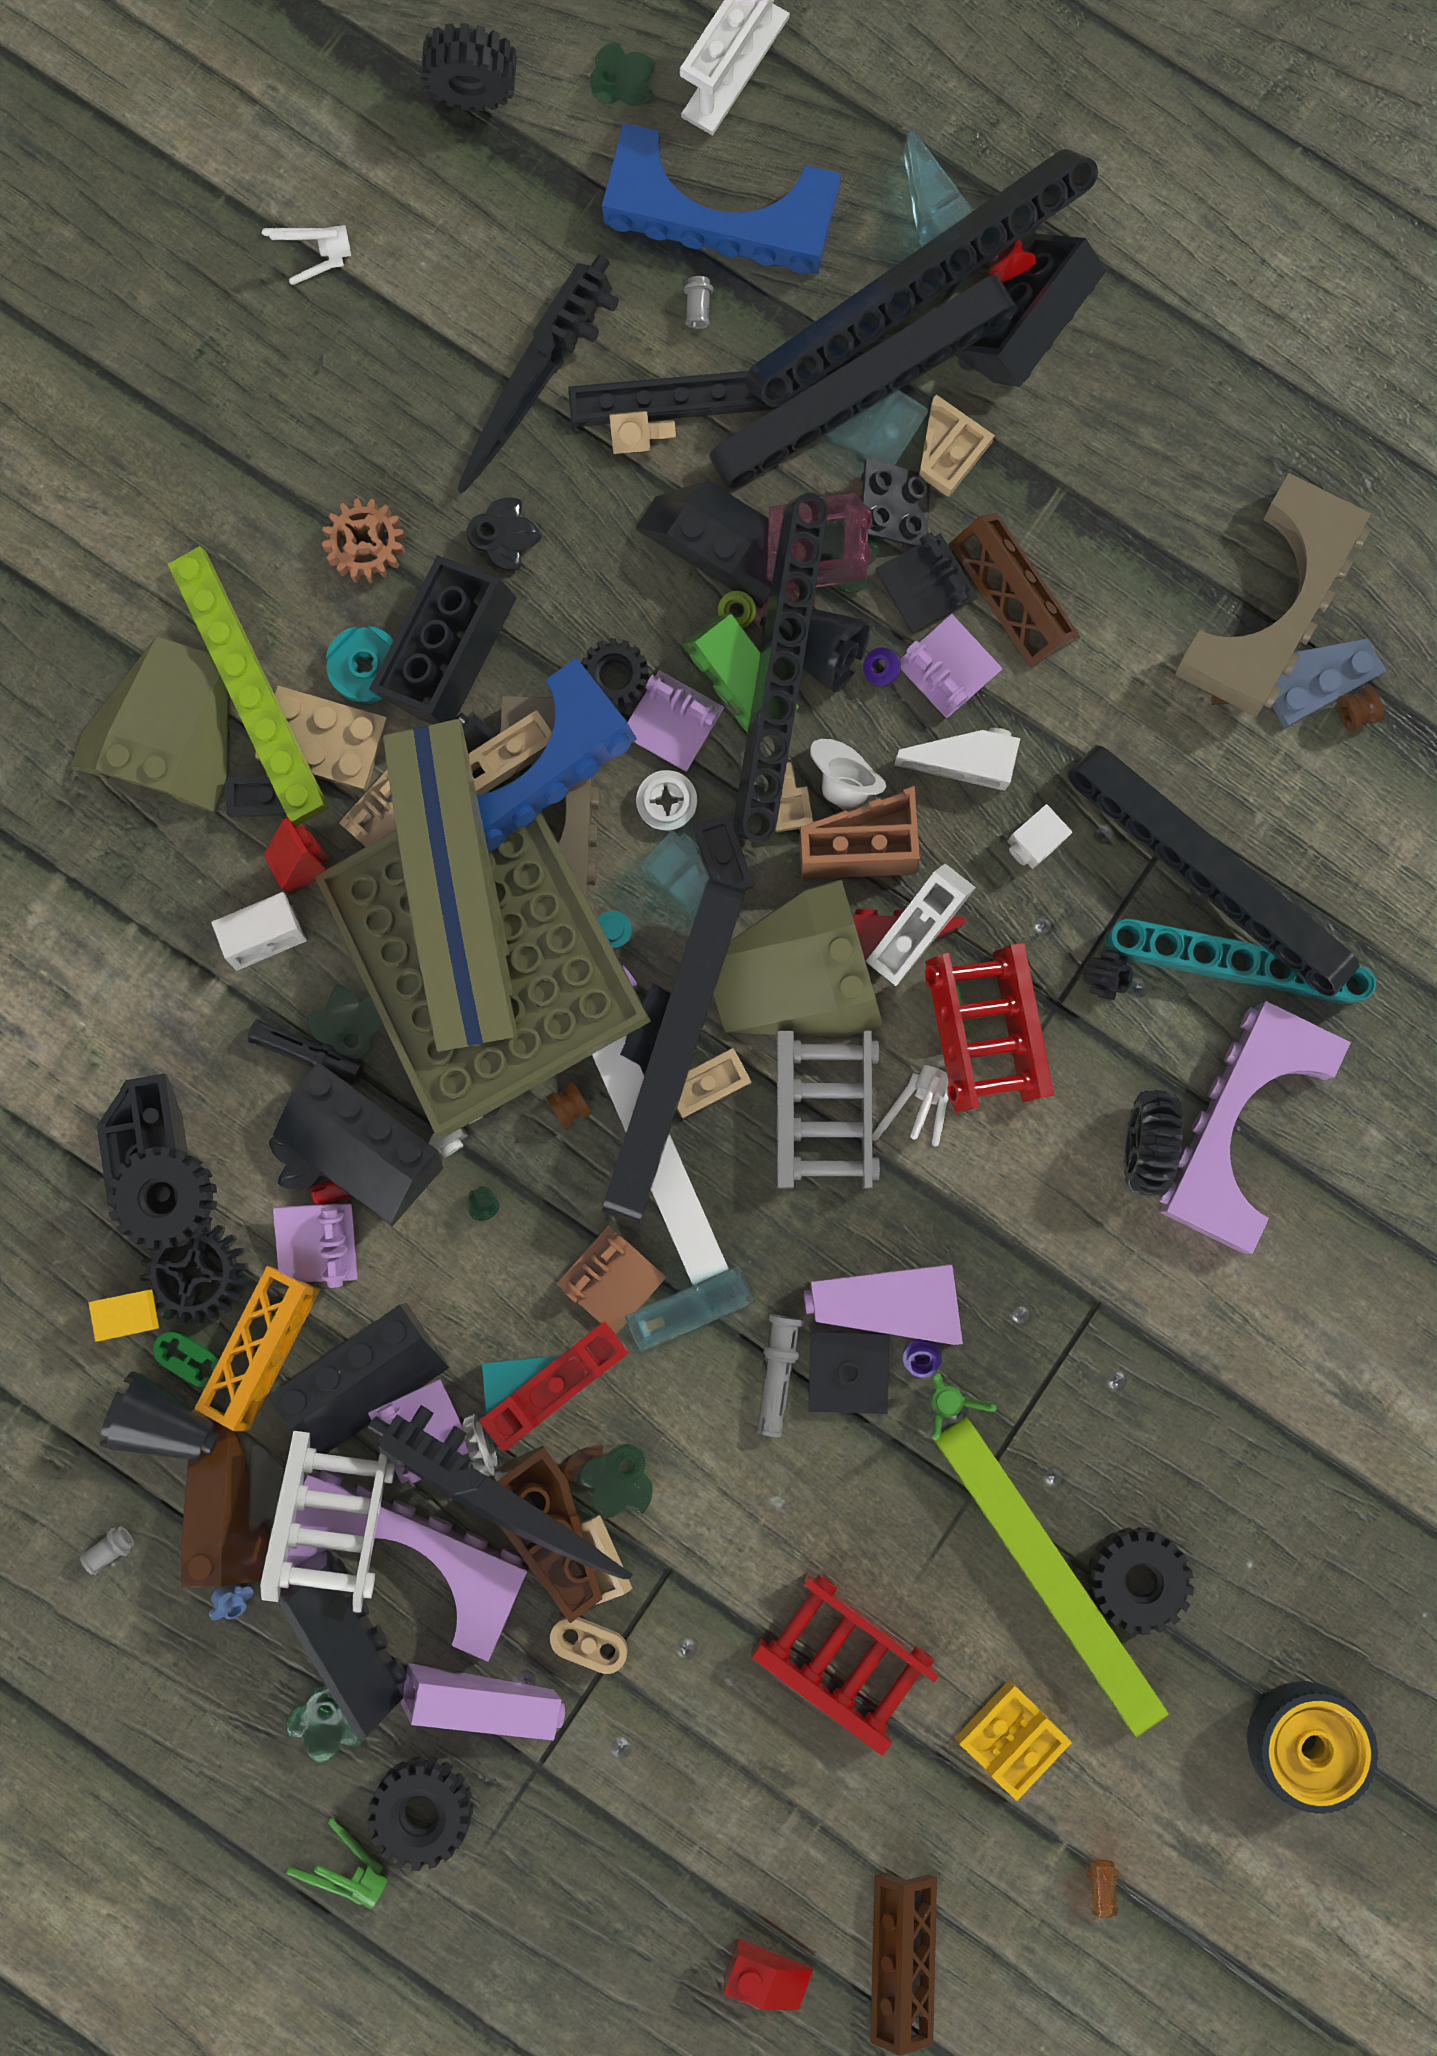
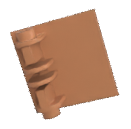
(611, 1279)

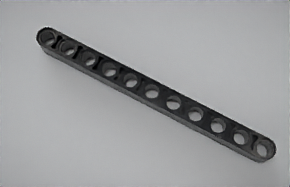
(1032, 200)

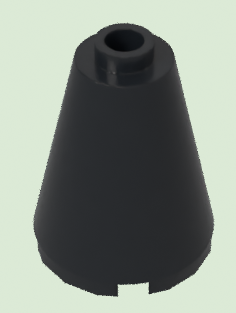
(830, 646)
(156, 1423)

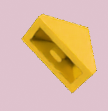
(123, 1315)

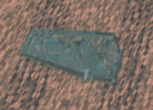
(933, 195)
(678, 870)

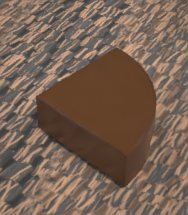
(578, 1459)

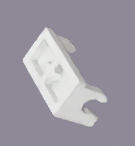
(258, 931)

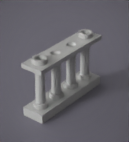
(792, 1090)

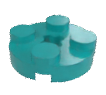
(342, 663)

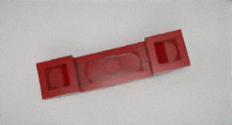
(554, 1386)

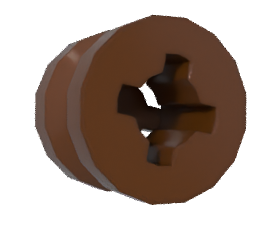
(1360, 708)
(568, 1105)

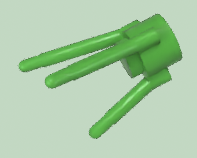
(949, 1402)
(362, 1887)

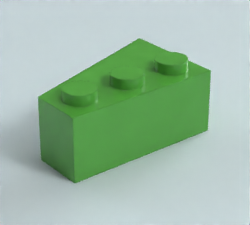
(730, 663)

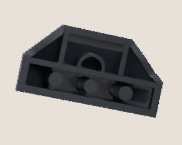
(713, 535)
(139, 1119)

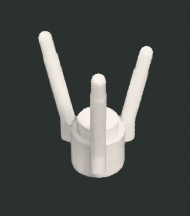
(331, 241)
(930, 1088)

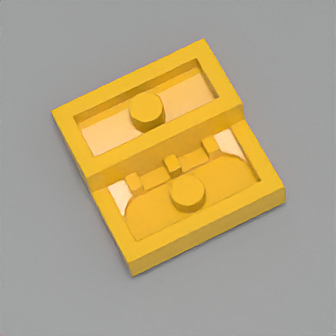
(1013, 1740)

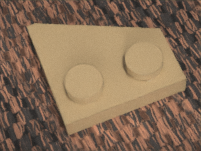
(951, 446)

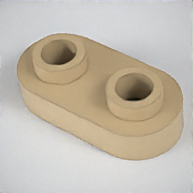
(587, 1647)

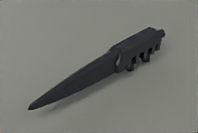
(555, 332)
(450, 1472)

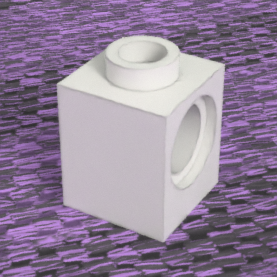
(1038, 837)

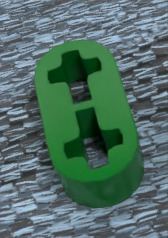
(181, 1366)

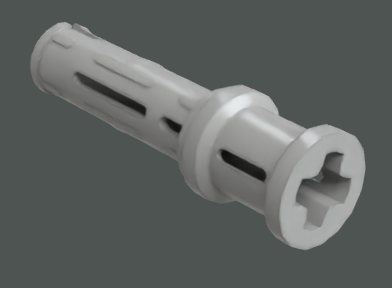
(780, 1356)

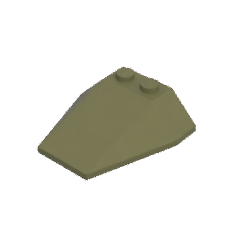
(164, 727)
(799, 971)

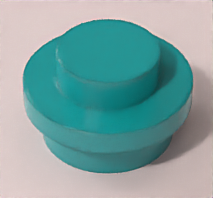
(616, 927)

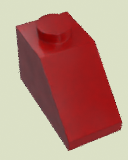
(765, 1978)

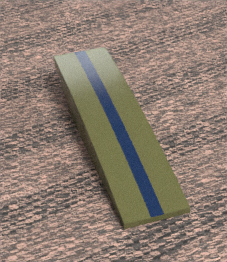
(450, 886)

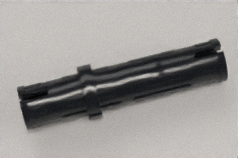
(305, 1051)

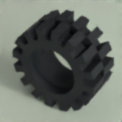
(627, 656)

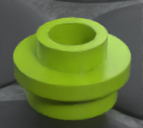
(740, 597)

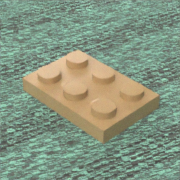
(334, 737)

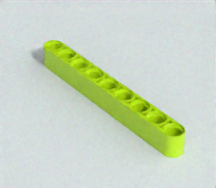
(1051, 1577)

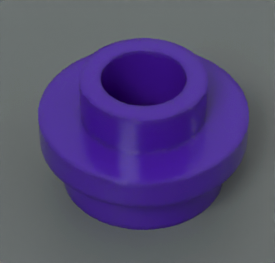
(891, 670)
(922, 1366)

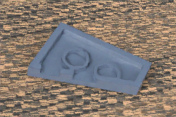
(1323, 676)

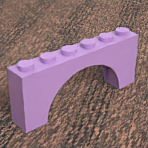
(1204, 1186)
(478, 1575)

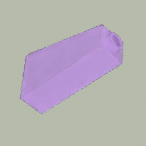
(899, 1302)
(480, 1704)

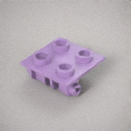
(949, 666)
(673, 720)
(316, 1243)
(441, 1423)

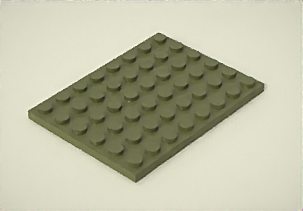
(560, 965)

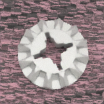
(679, 788)
(478, 1446)

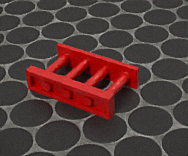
(1022, 1022)
(808, 1678)

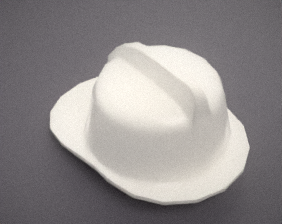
(846, 775)

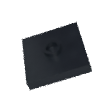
(848, 1372)

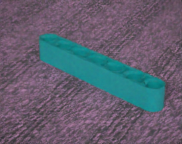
(1219, 963)

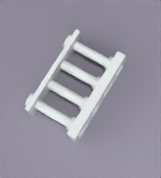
(728, 57)
(288, 1534)

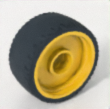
(1336, 1767)

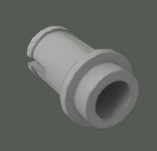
(698, 296)
(107, 1550)

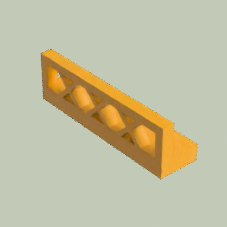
(269, 1357)

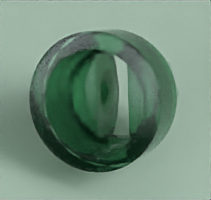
(485, 1211)

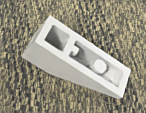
(974, 757)
(920, 923)

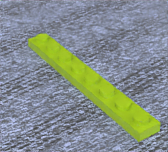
(248, 686)

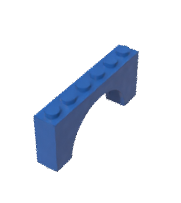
(784, 233)
(583, 738)

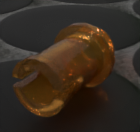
(1103, 1885)

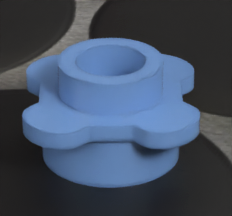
(229, 1601)

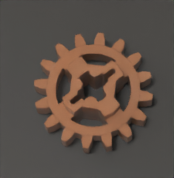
(363, 524)

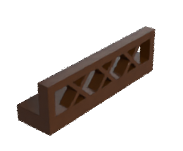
(1024, 581)
(897, 1965)

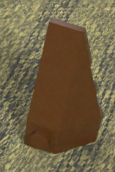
(544, 1485)
(215, 1520)

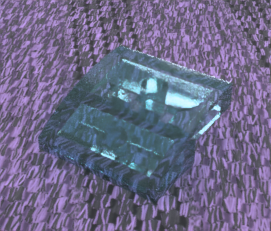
(881, 430)

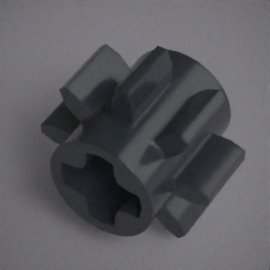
(1108, 975)

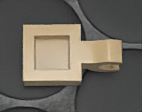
(633, 432)
(795, 804)

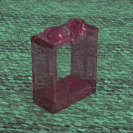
(856, 547)

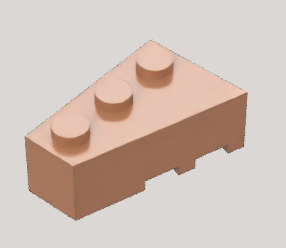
(863, 842)

